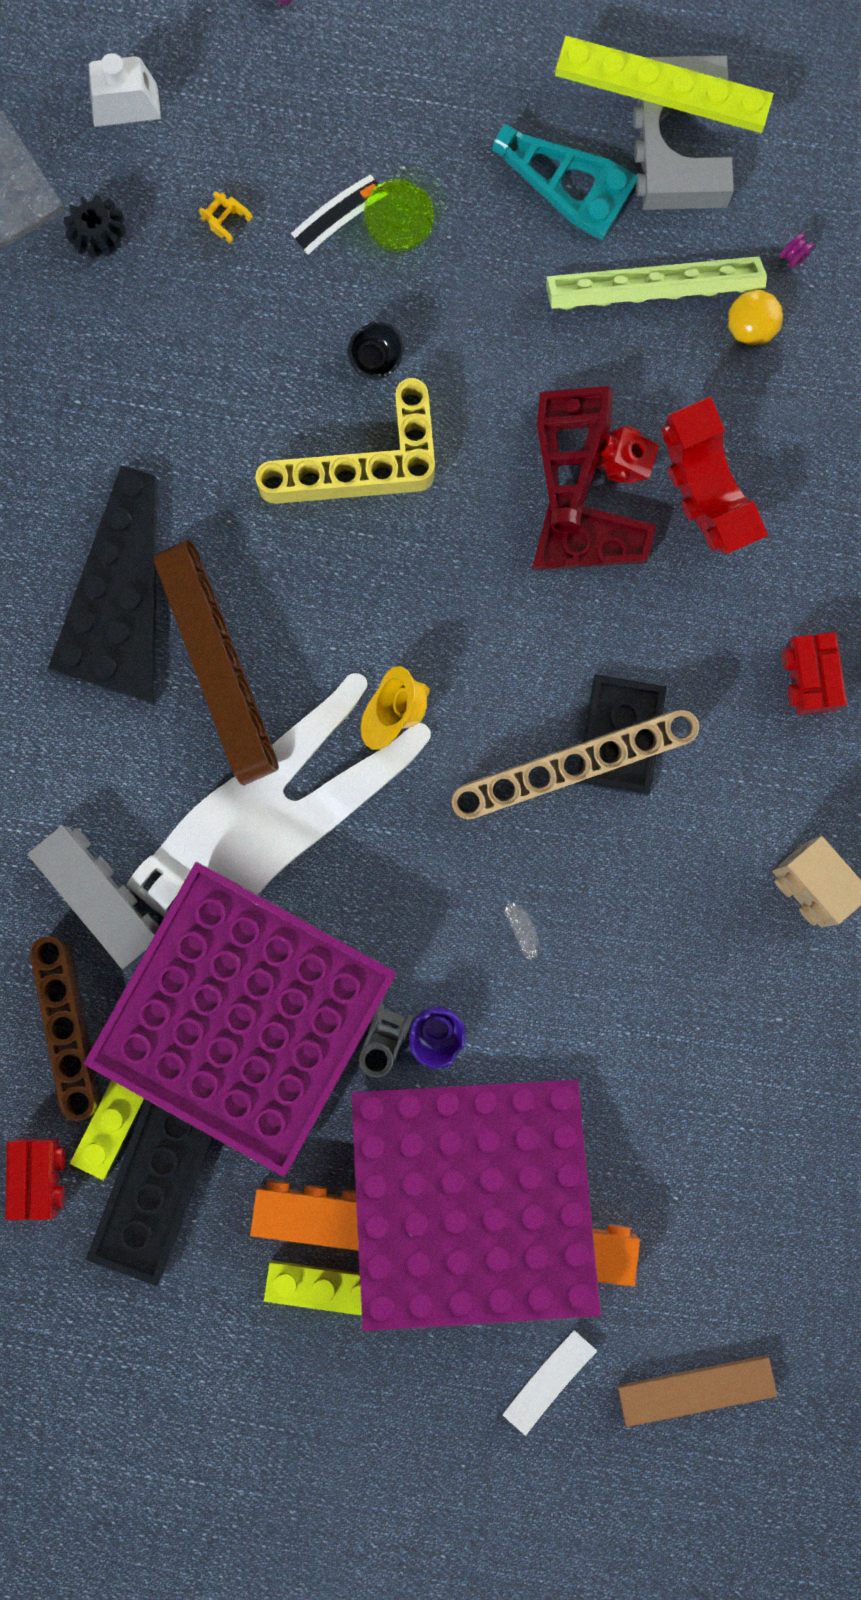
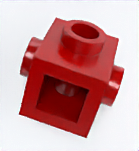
(627, 455)

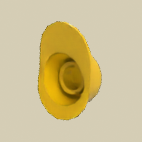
(394, 706)

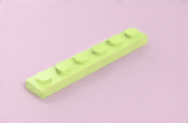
(656, 282)

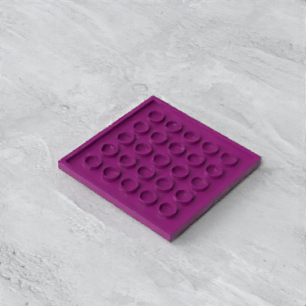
(240, 1018)
(473, 1206)

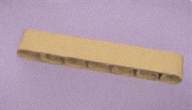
(593, 764)

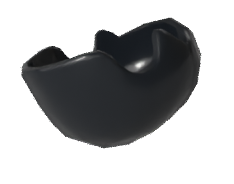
(375, 350)

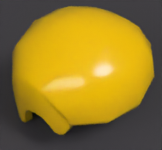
(755, 318)

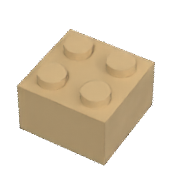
(819, 883)

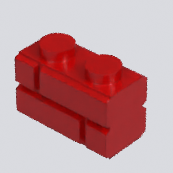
(814, 674)
(34, 1178)

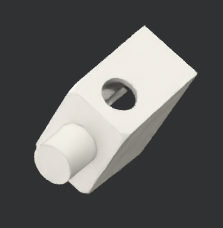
(122, 91)

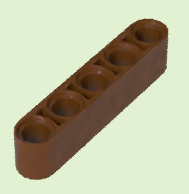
(52, 1013)

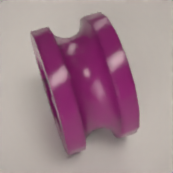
(797, 251)

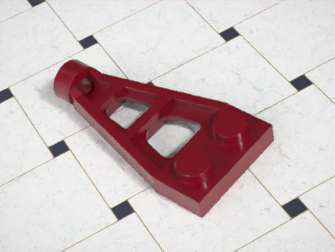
(572, 410)

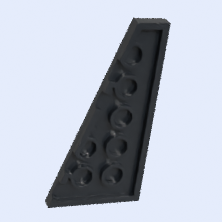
(113, 610)

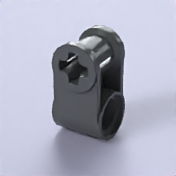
(384, 1038)

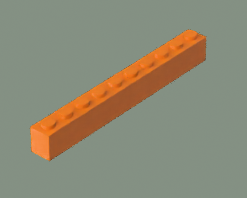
(332, 1222)

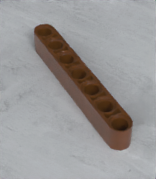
(216, 663)

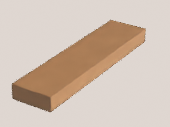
(697, 1390)

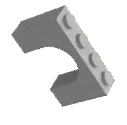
(673, 179)

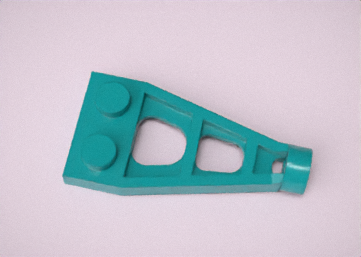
(605, 199)

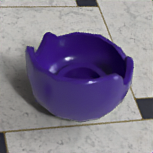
(436, 1037)

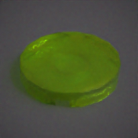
(398, 215)

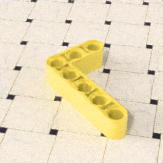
(361, 464)

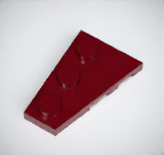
(601, 541)

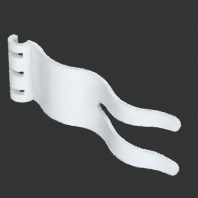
(254, 828)

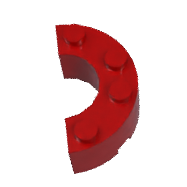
(705, 479)

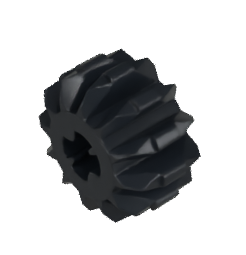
(108, 226)

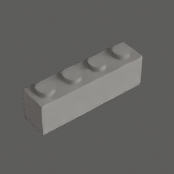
(95, 896)

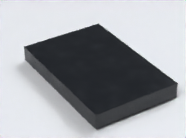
(611, 707)

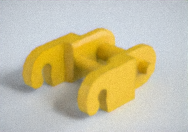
(231, 205)

